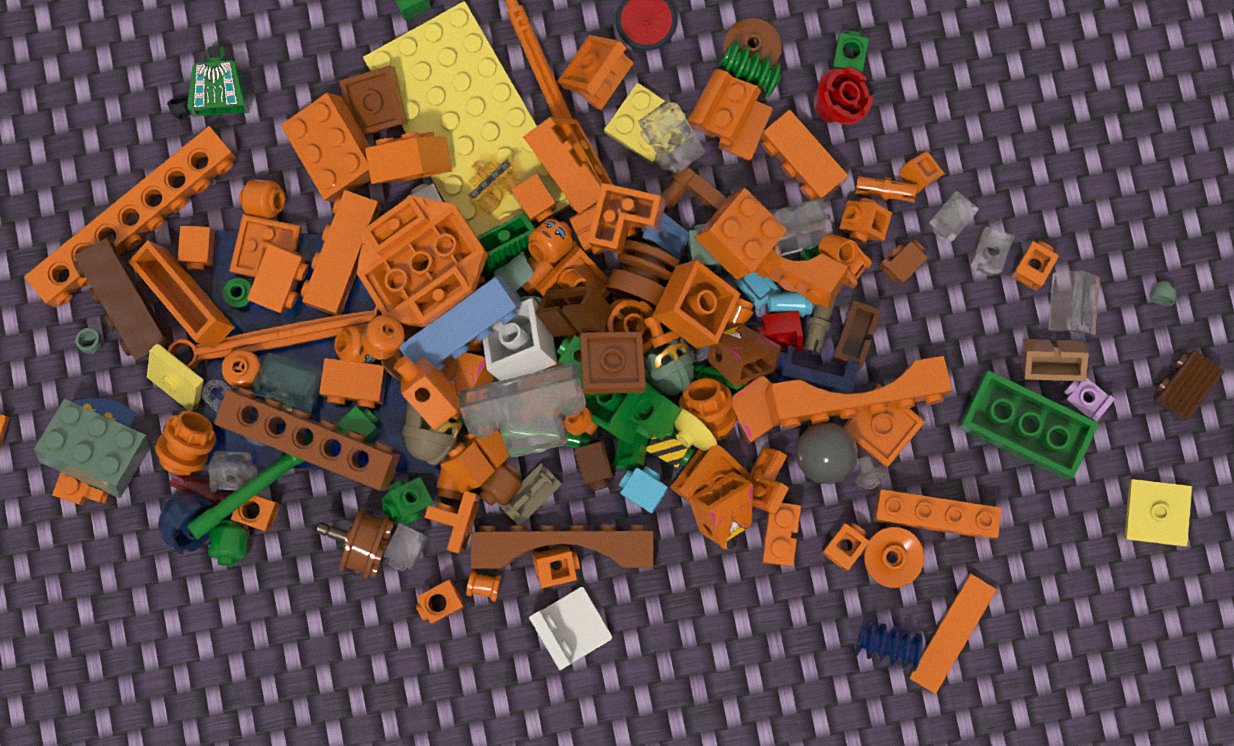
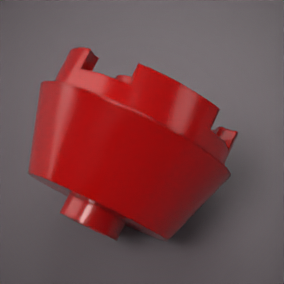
(842, 97)

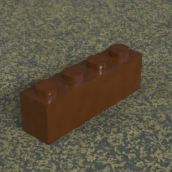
(121, 298)

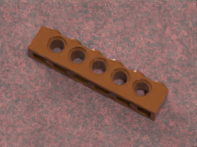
(235, 417)

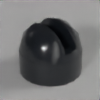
(178, 106)

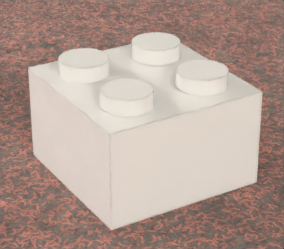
(520, 345)

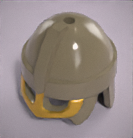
(424, 441)

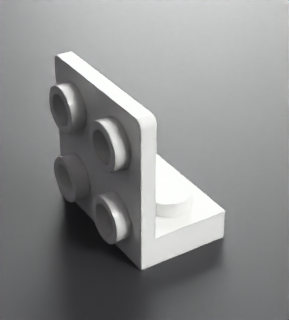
(571, 628)

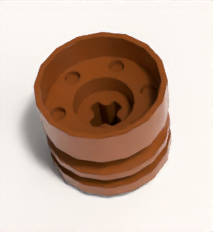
(645, 270)

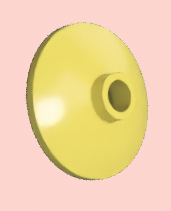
(693, 432)

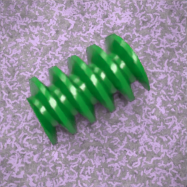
(751, 68)

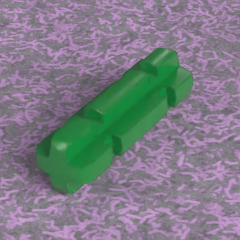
(702, 371)

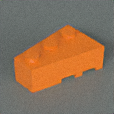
(569, 160)

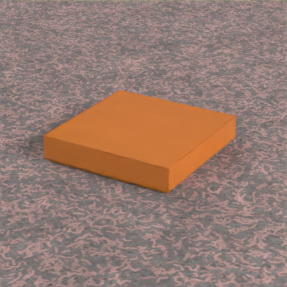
(884, 433)

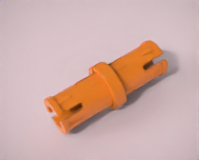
(886, 189)

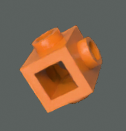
(860, 217)

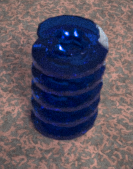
(890, 644)

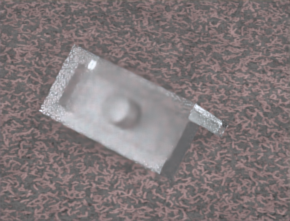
(1074, 302)

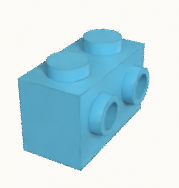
(643, 488)

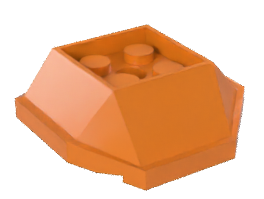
(399, 245)

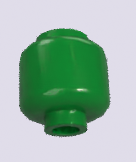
(228, 543)

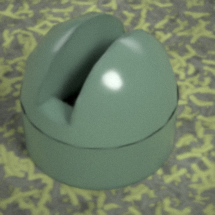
(1164, 293)
(86, 337)

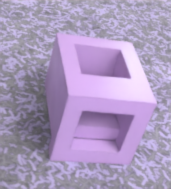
(1075, 401)

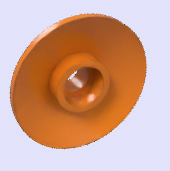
(908, 558)

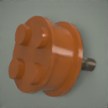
(362, 543)

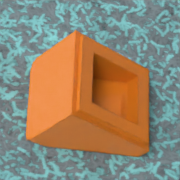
(921, 171)

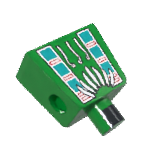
(216, 86)

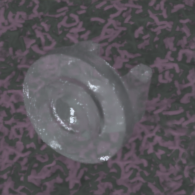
(869, 477)

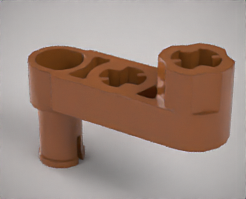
(690, 182)

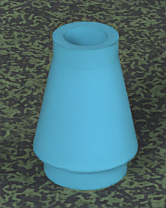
(789, 302)

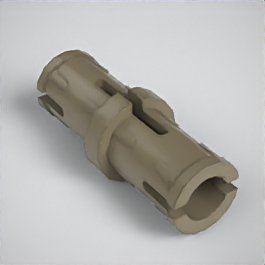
(818, 328)

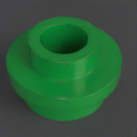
(237, 302)

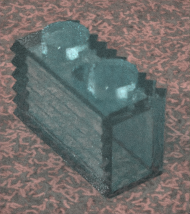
(288, 382)

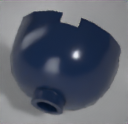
(176, 515)

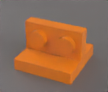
(596, 70)
(705, 470)
(461, 522)

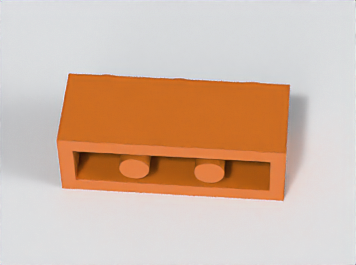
(803, 157)

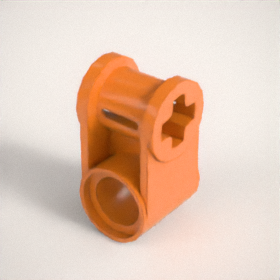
(847, 253)

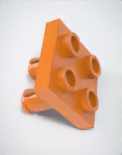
(574, 271)

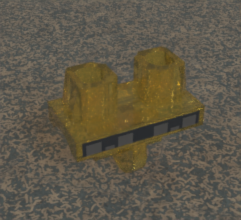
(483, 193)

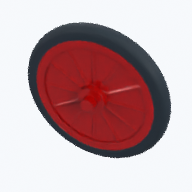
(646, 23)

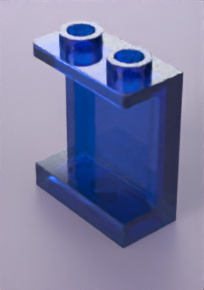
(839, 384)

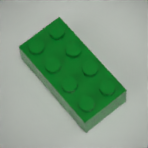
(1028, 425)

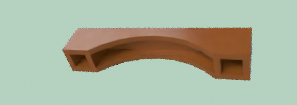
(499, 549)

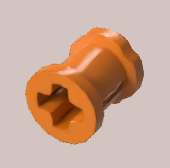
(483, 585)

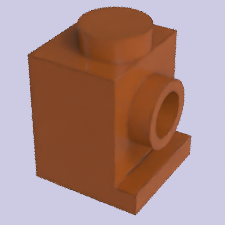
(904, 262)

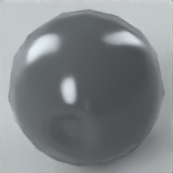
(826, 453)

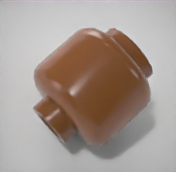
(501, 485)

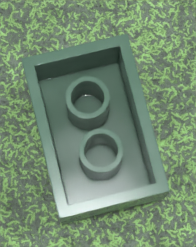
(92, 448)

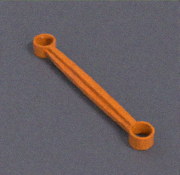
(277, 336)

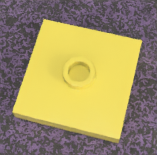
(174, 378)
(1158, 512)

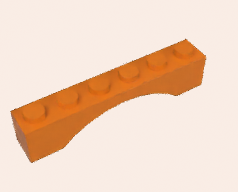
(799, 401)

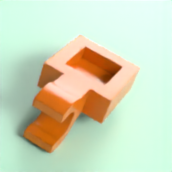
(77, 491)

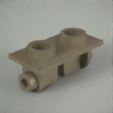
(534, 492)

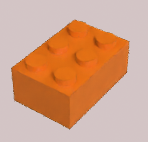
(330, 146)

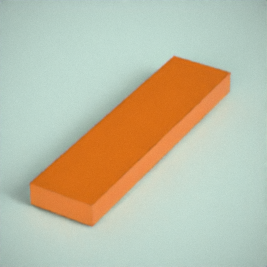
(952, 633)

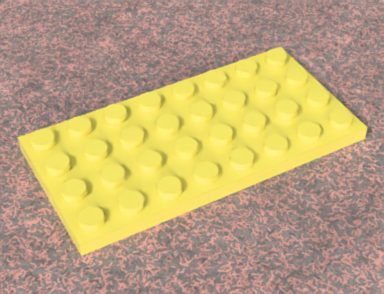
(463, 93)

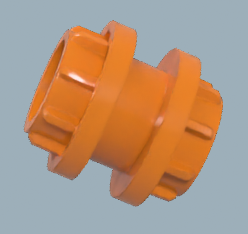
(711, 404)
(185, 443)

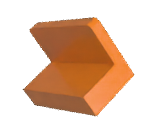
(750, 134)

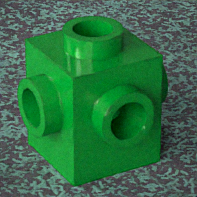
(406, 501)

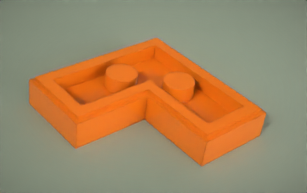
(254, 238)
(766, 491)

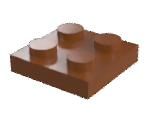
(375, 100)
(612, 362)

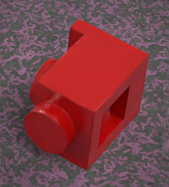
(783, 329)

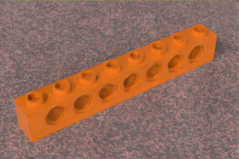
(45, 276)

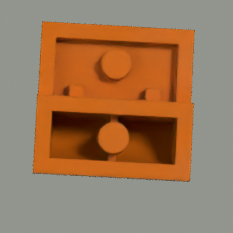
(723, 106)

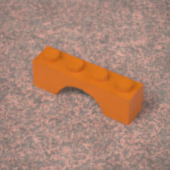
(815, 279)

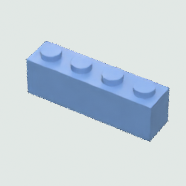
(463, 324)

